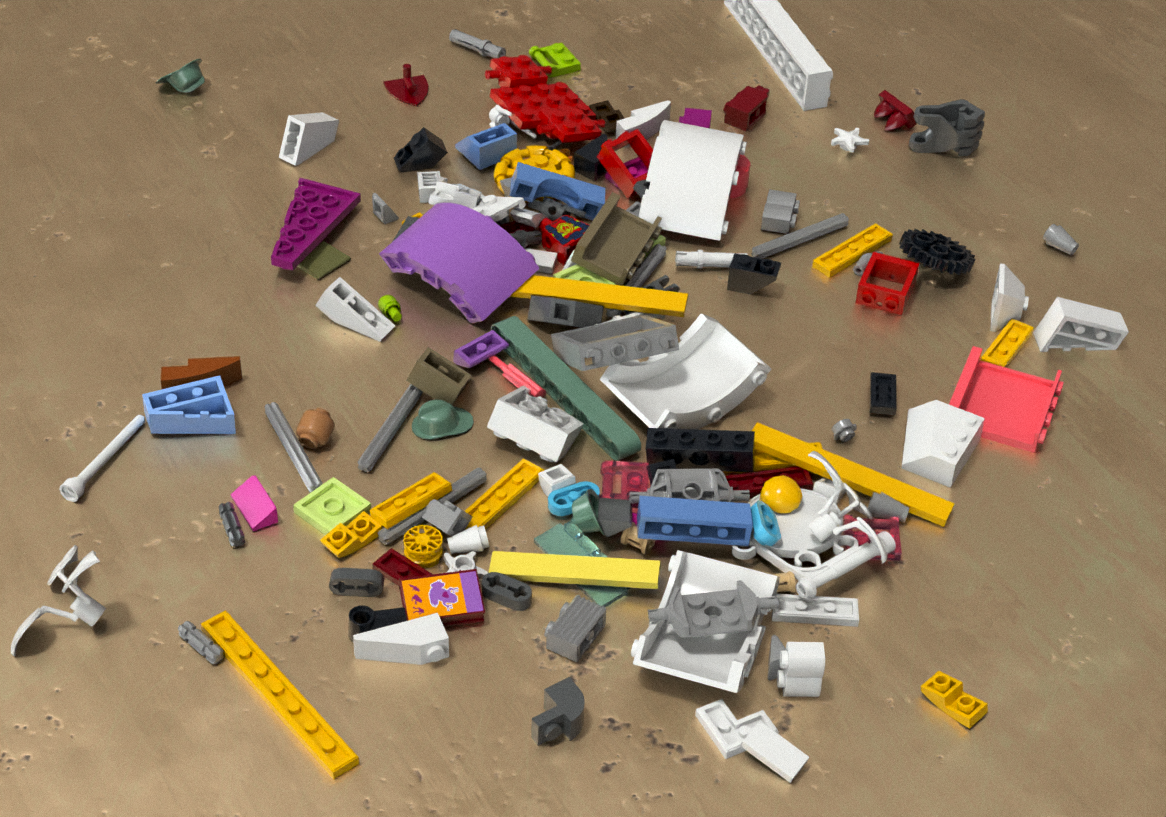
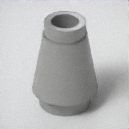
(1058, 238)
(884, 506)

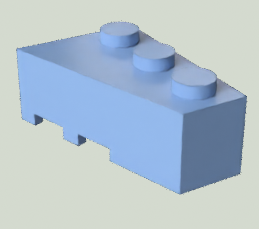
(190, 409)

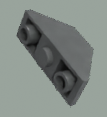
(564, 312)

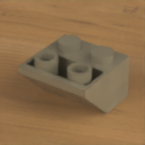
(438, 377)

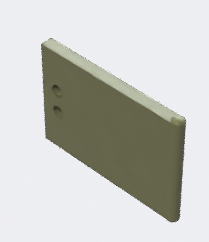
(323, 260)

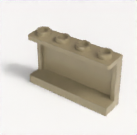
(615, 242)

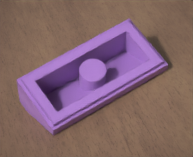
(479, 349)

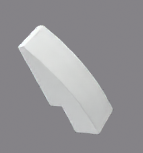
(646, 120)

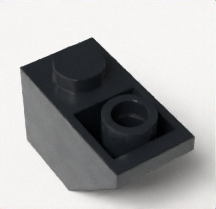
(420, 152)
(586, 159)
(751, 273)

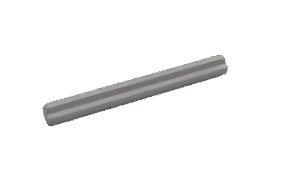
(800, 236)
(642, 272)
(389, 428)
(293, 446)
(459, 489)

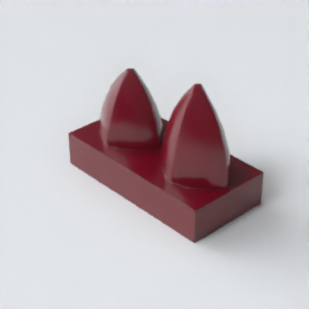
(899, 112)

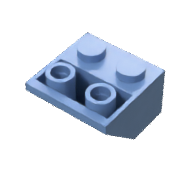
(488, 145)

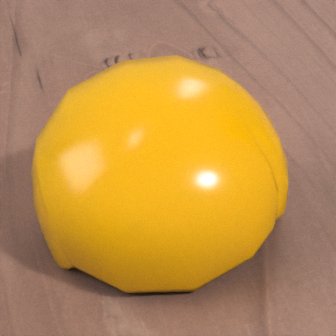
(781, 494)

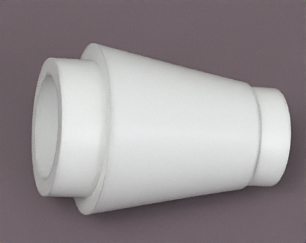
(469, 540)

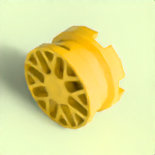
(423, 548)

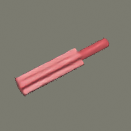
(518, 378)

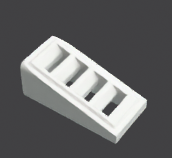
(427, 184)

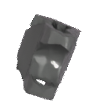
(951, 126)

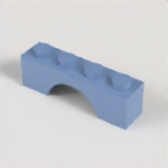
(536, 182)

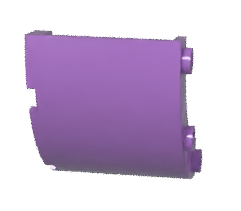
(464, 256)

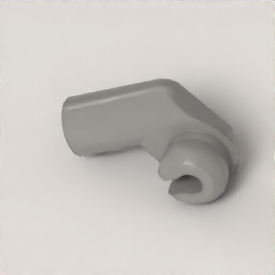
(861, 265)

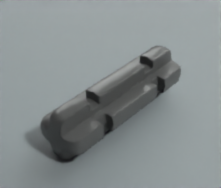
(231, 524)

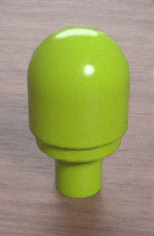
(390, 307)

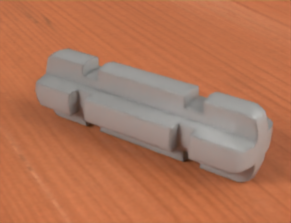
(200, 642)

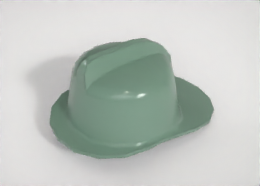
(186, 78)
(441, 419)
(586, 512)

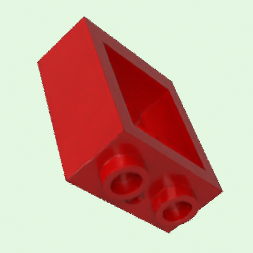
(616, 167)
(892, 270)

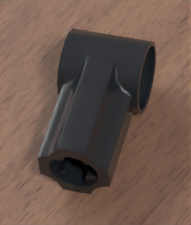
(365, 619)

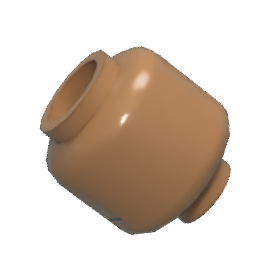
(315, 428)

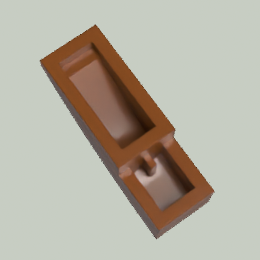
(202, 368)

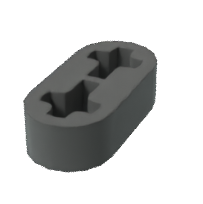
(356, 582)
(508, 591)

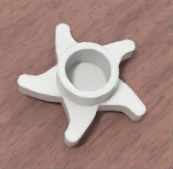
(848, 140)
(463, 562)

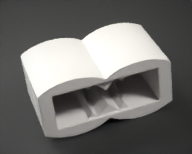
(801, 669)

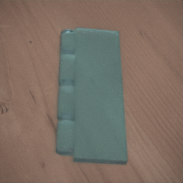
(571, 541)

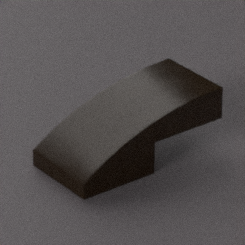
(606, 112)

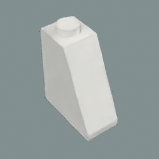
(306, 136)

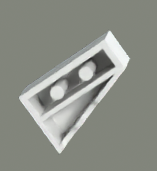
(1079, 325)

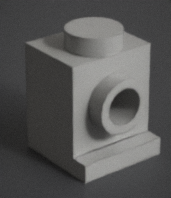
(447, 517)

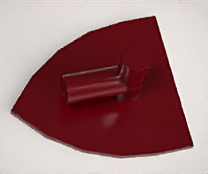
(408, 89)

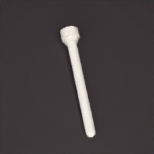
(74, 487)

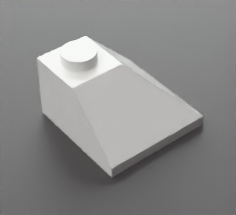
(1007, 299)

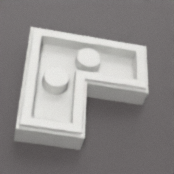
(726, 729)

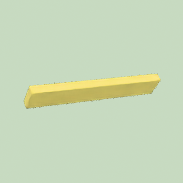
(577, 569)

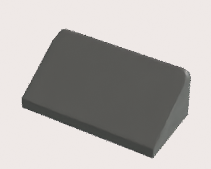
(614, 515)

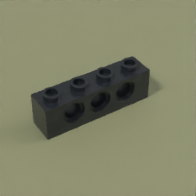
(702, 448)

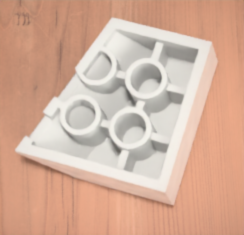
(534, 424)
(940, 441)

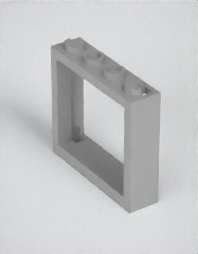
(615, 342)

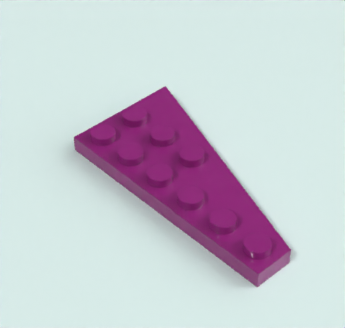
(309, 219)

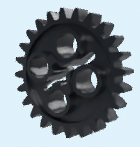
(937, 251)

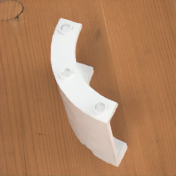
(692, 179)
(691, 384)
(707, 659)

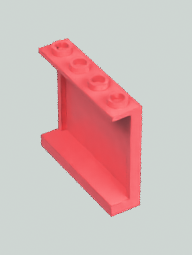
(1009, 400)

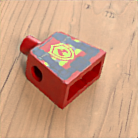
(562, 235)

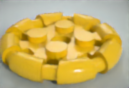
(537, 157)

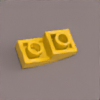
(350, 538)
(949, 697)

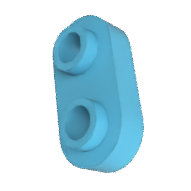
(561, 500)
(765, 524)

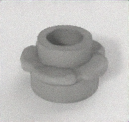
(844, 430)

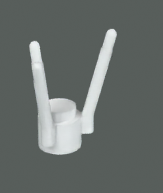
(499, 116)

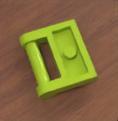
(560, 57)

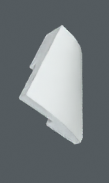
(455, 194)

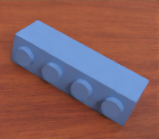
(694, 520)

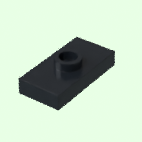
(882, 393)

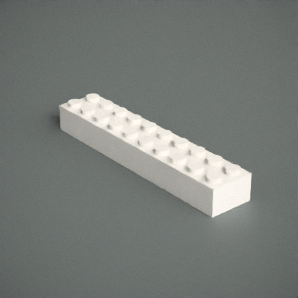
(785, 50)

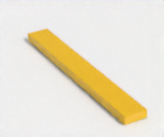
(606, 295)
(853, 474)
(280, 695)

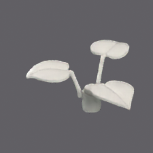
(828, 523)
(84, 606)

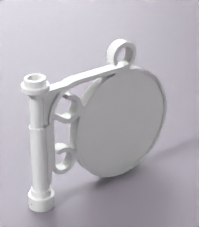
(801, 544)

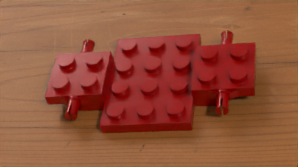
(539, 105)

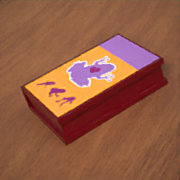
(451, 594)

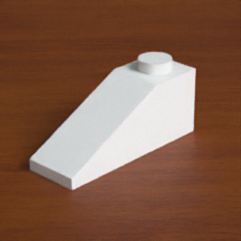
(353, 311)
(406, 642)

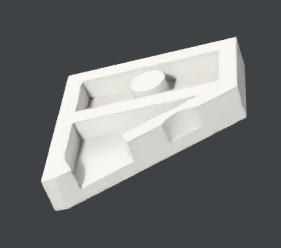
(497, 206)

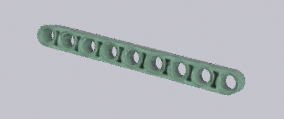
(568, 389)

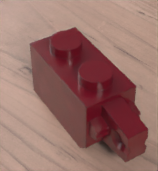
(746, 107)

